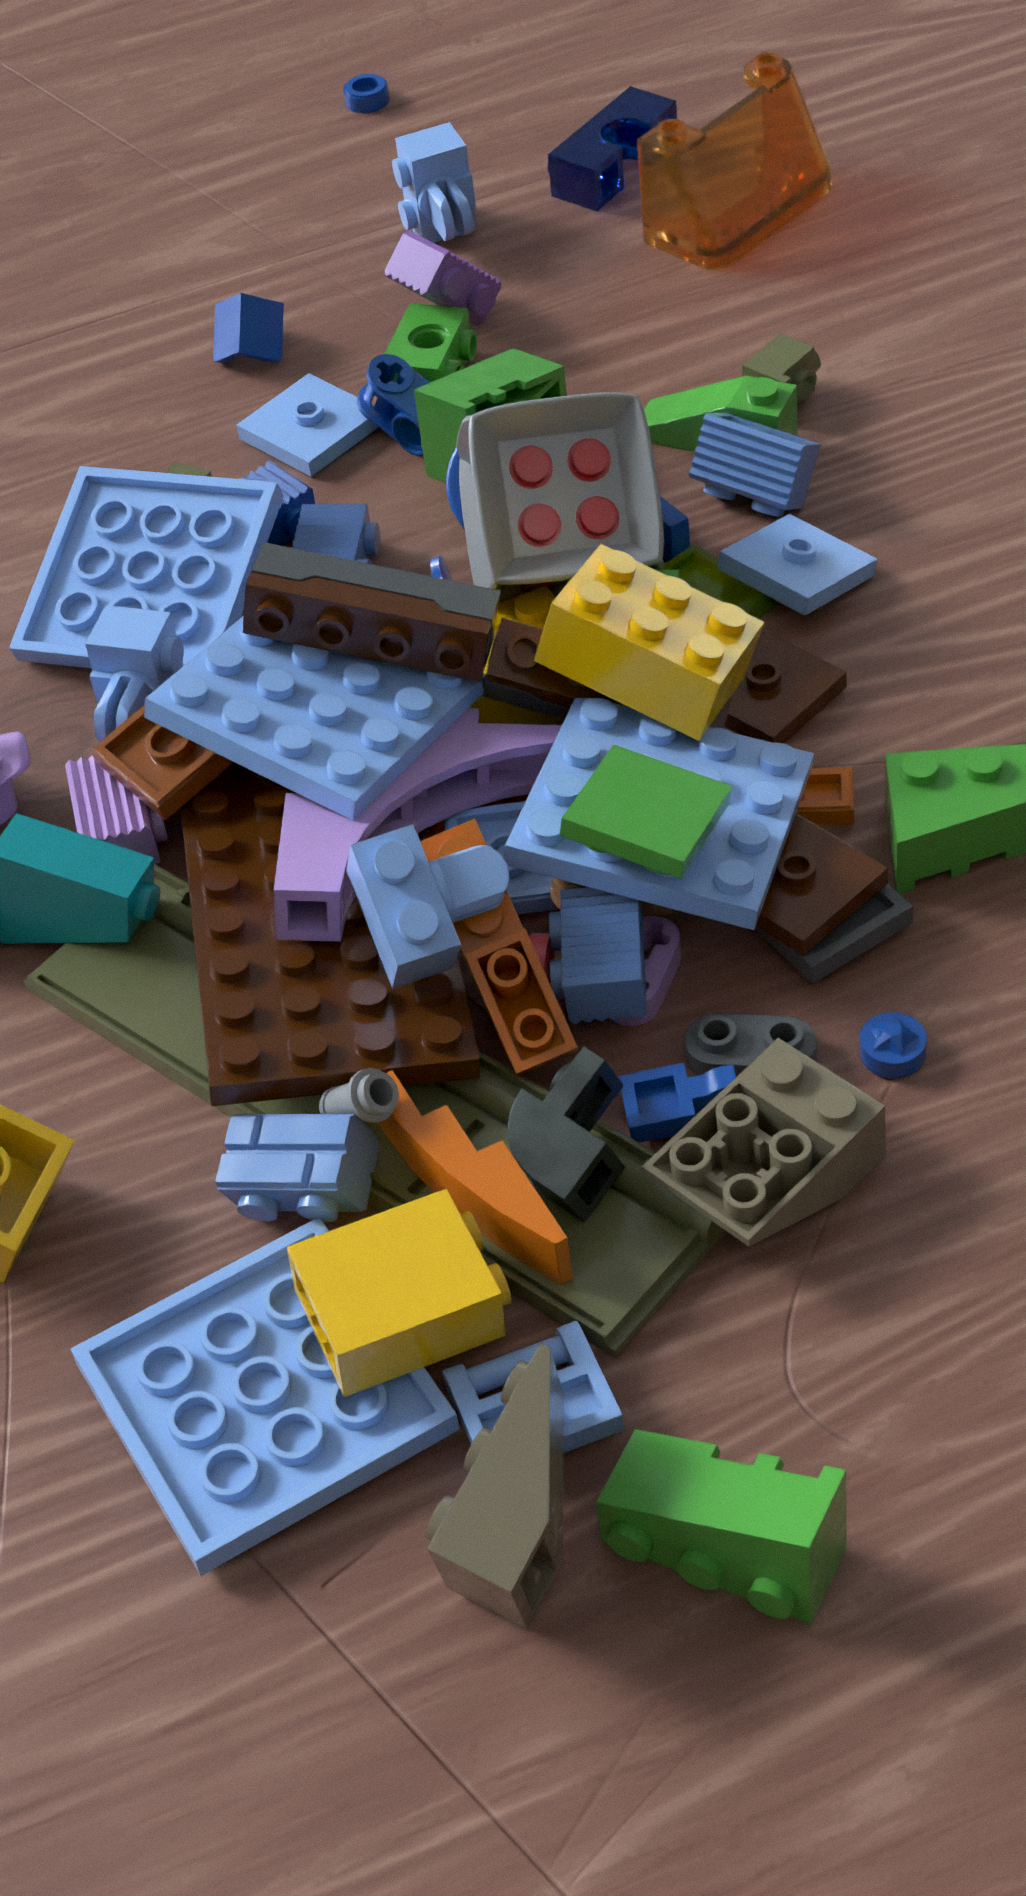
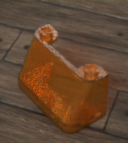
(736, 179)

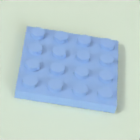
(147, 546)
(309, 715)
(740, 854)
(240, 1410)

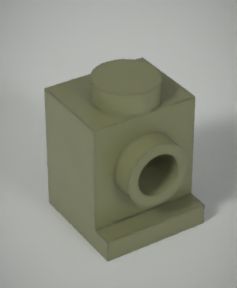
(786, 362)

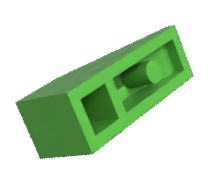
(678, 417)

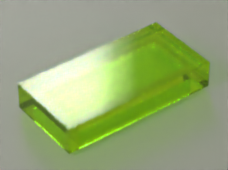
(701, 573)

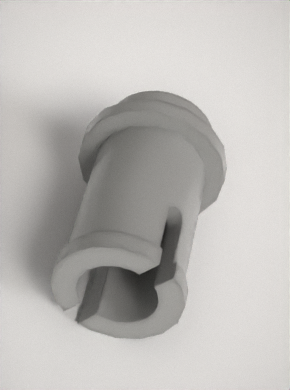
(368, 1095)

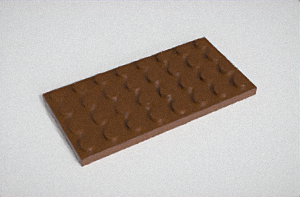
(292, 1011)

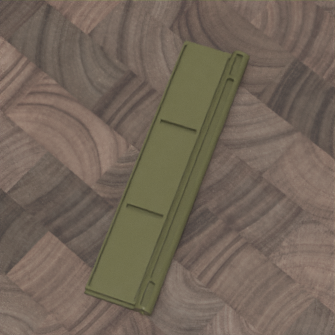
(622, 1258)

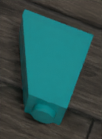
(70, 886)

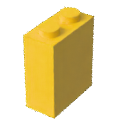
(399, 1291)

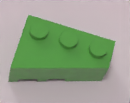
(477, 388)
(953, 809)
(727, 1521)

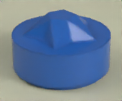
(893, 1045)

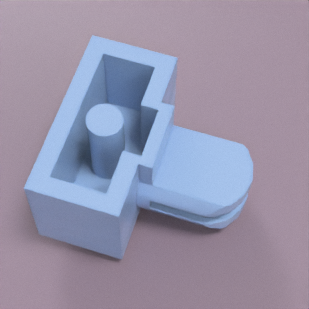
(435, 183)
(129, 659)
(417, 901)

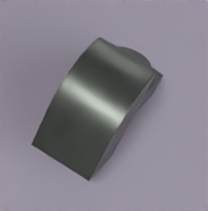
(555, 1140)

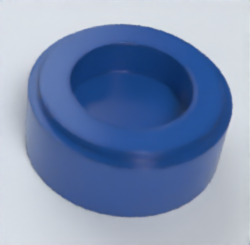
(366, 93)

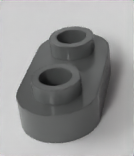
(741, 1038)

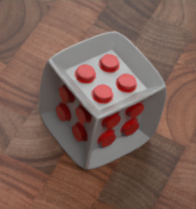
(554, 484)

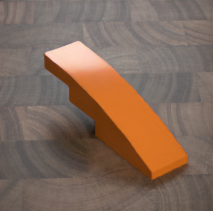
(480, 1182)

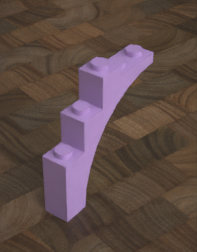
(457, 772)

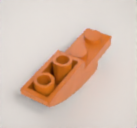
(507, 970)

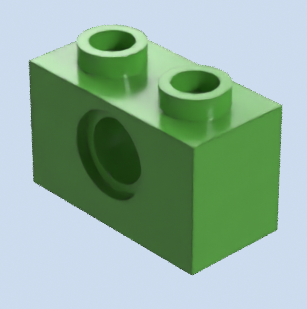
(434, 340)

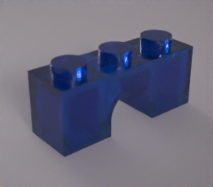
(590, 161)

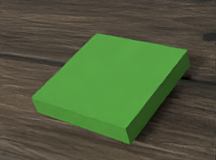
(646, 811)

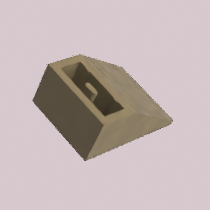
(773, 1146)
(506, 1523)

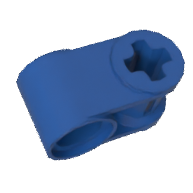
(395, 402)

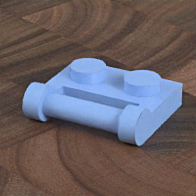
(588, 1401)

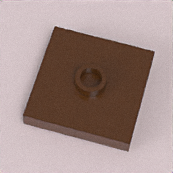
(781, 690)
(817, 886)

